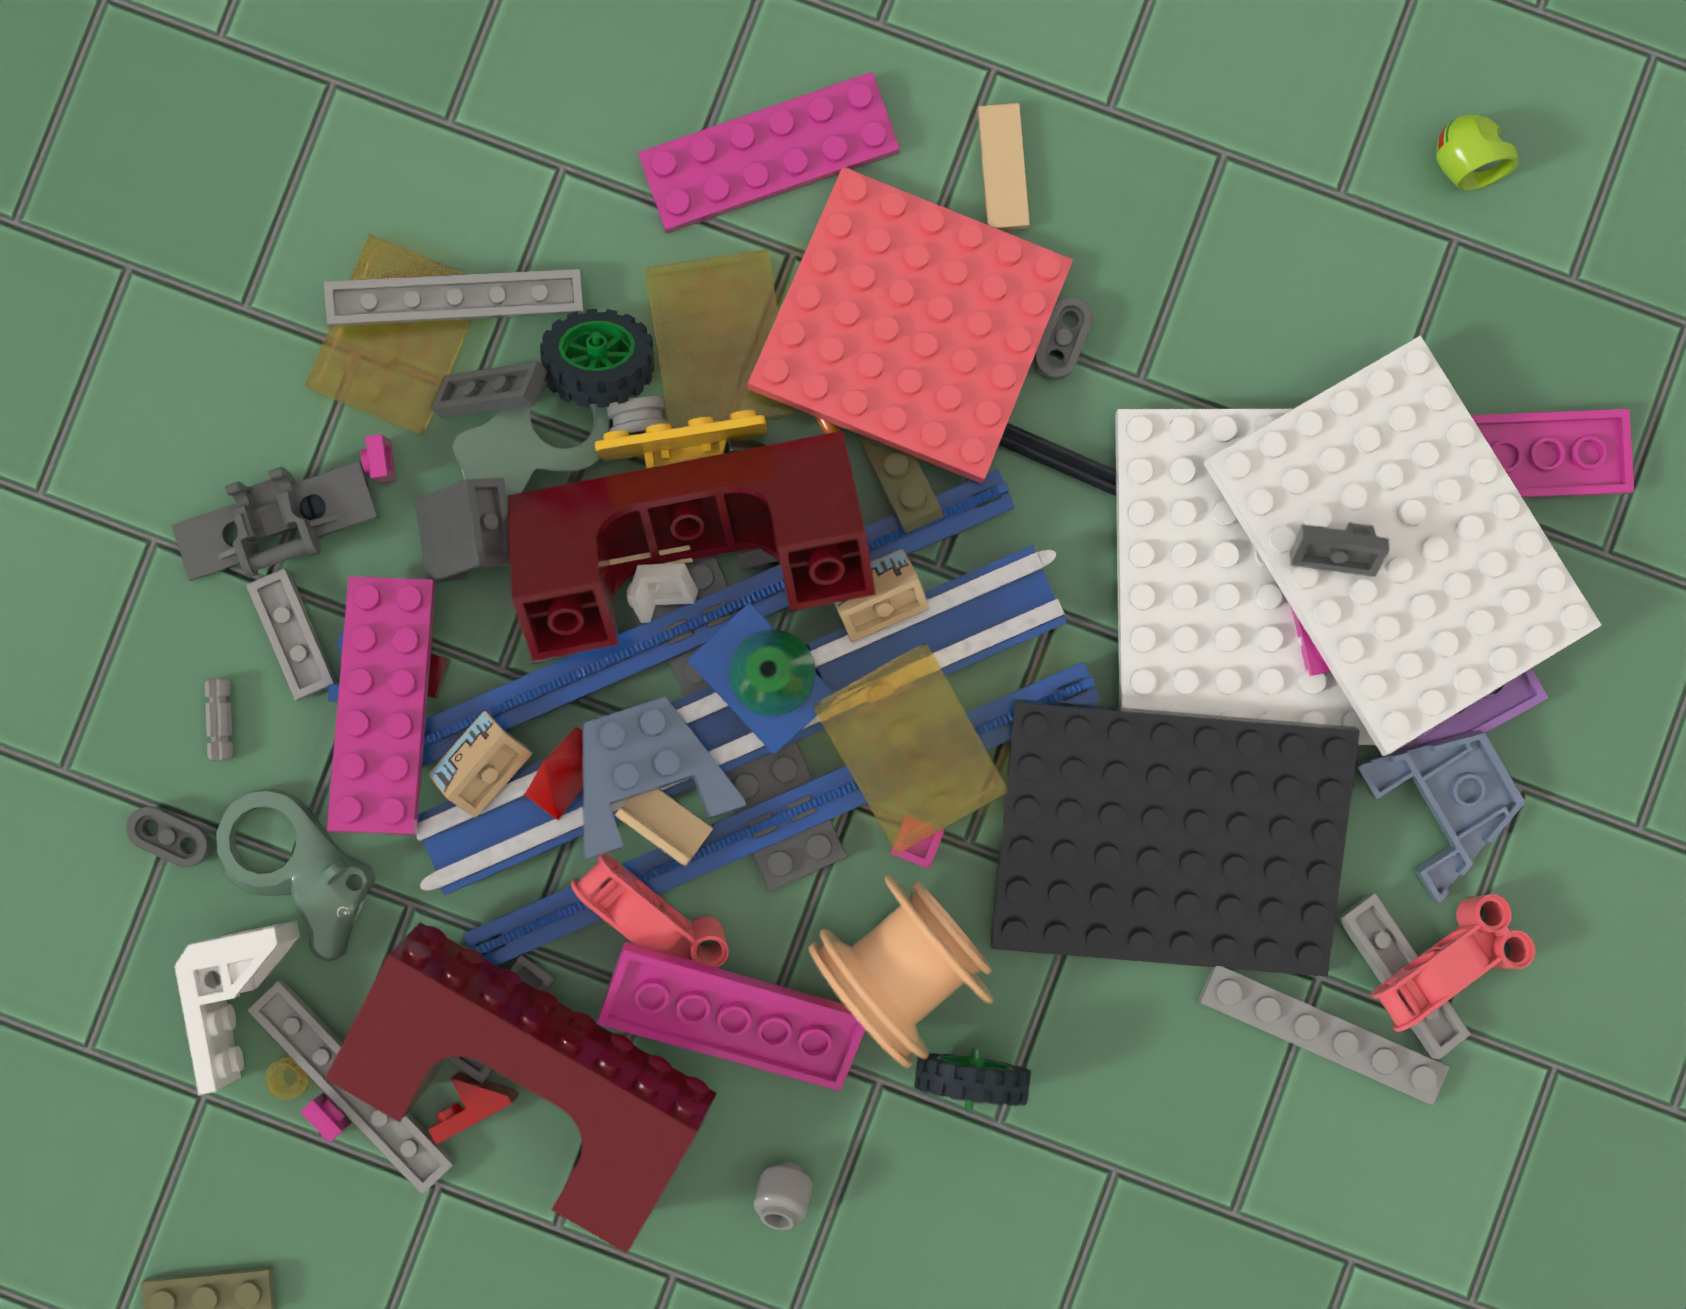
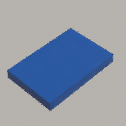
(713, 665)

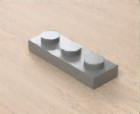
(291, 634)

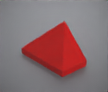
(559, 777)

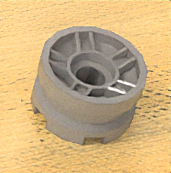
(637, 414)

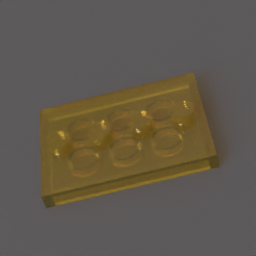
(710, 334)
(390, 366)
(910, 748)

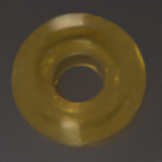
(275, 1081)

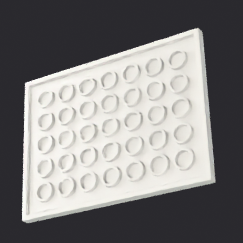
(1468, 570)
(1194, 597)

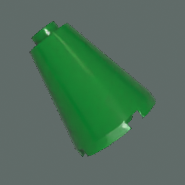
(789, 685)

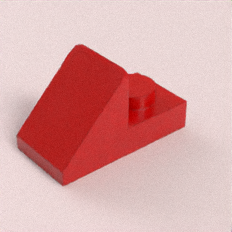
(479, 1102)

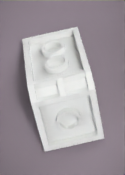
(211, 975)

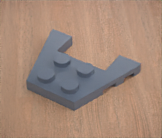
(638, 754)
(1464, 791)

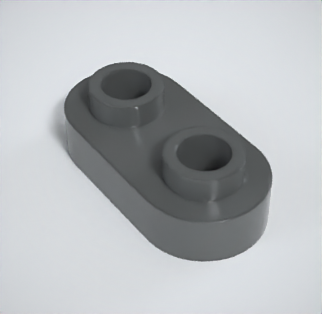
(1063, 339)
(170, 838)

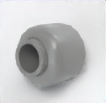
(783, 1196)

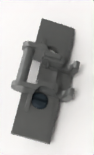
(268, 509)

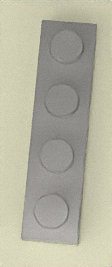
(1388, 952)

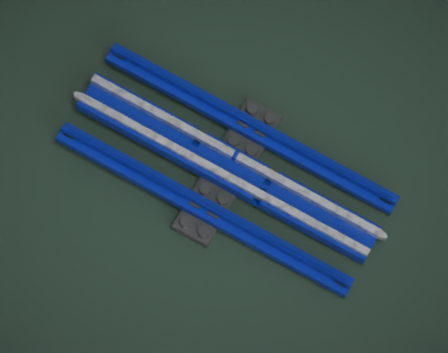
(785, 809)

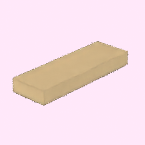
(1003, 166)

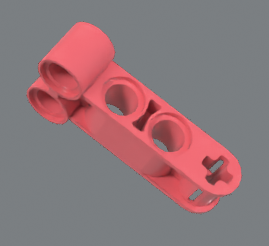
(646, 916)
(1455, 961)

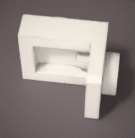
(660, 586)

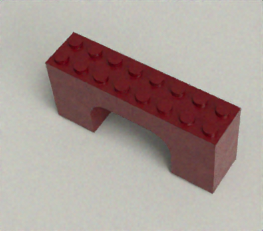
(777, 497)
(452, 1002)

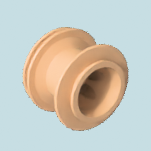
(902, 969)

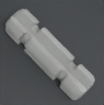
(218, 719)

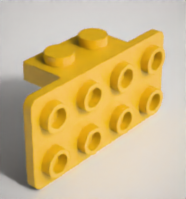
(669, 446)

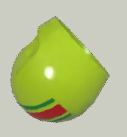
(1470, 144)

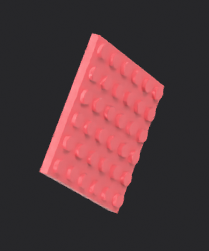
(910, 325)

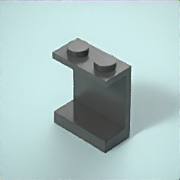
(464, 528)

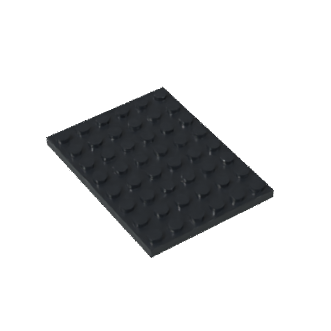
(1173, 837)

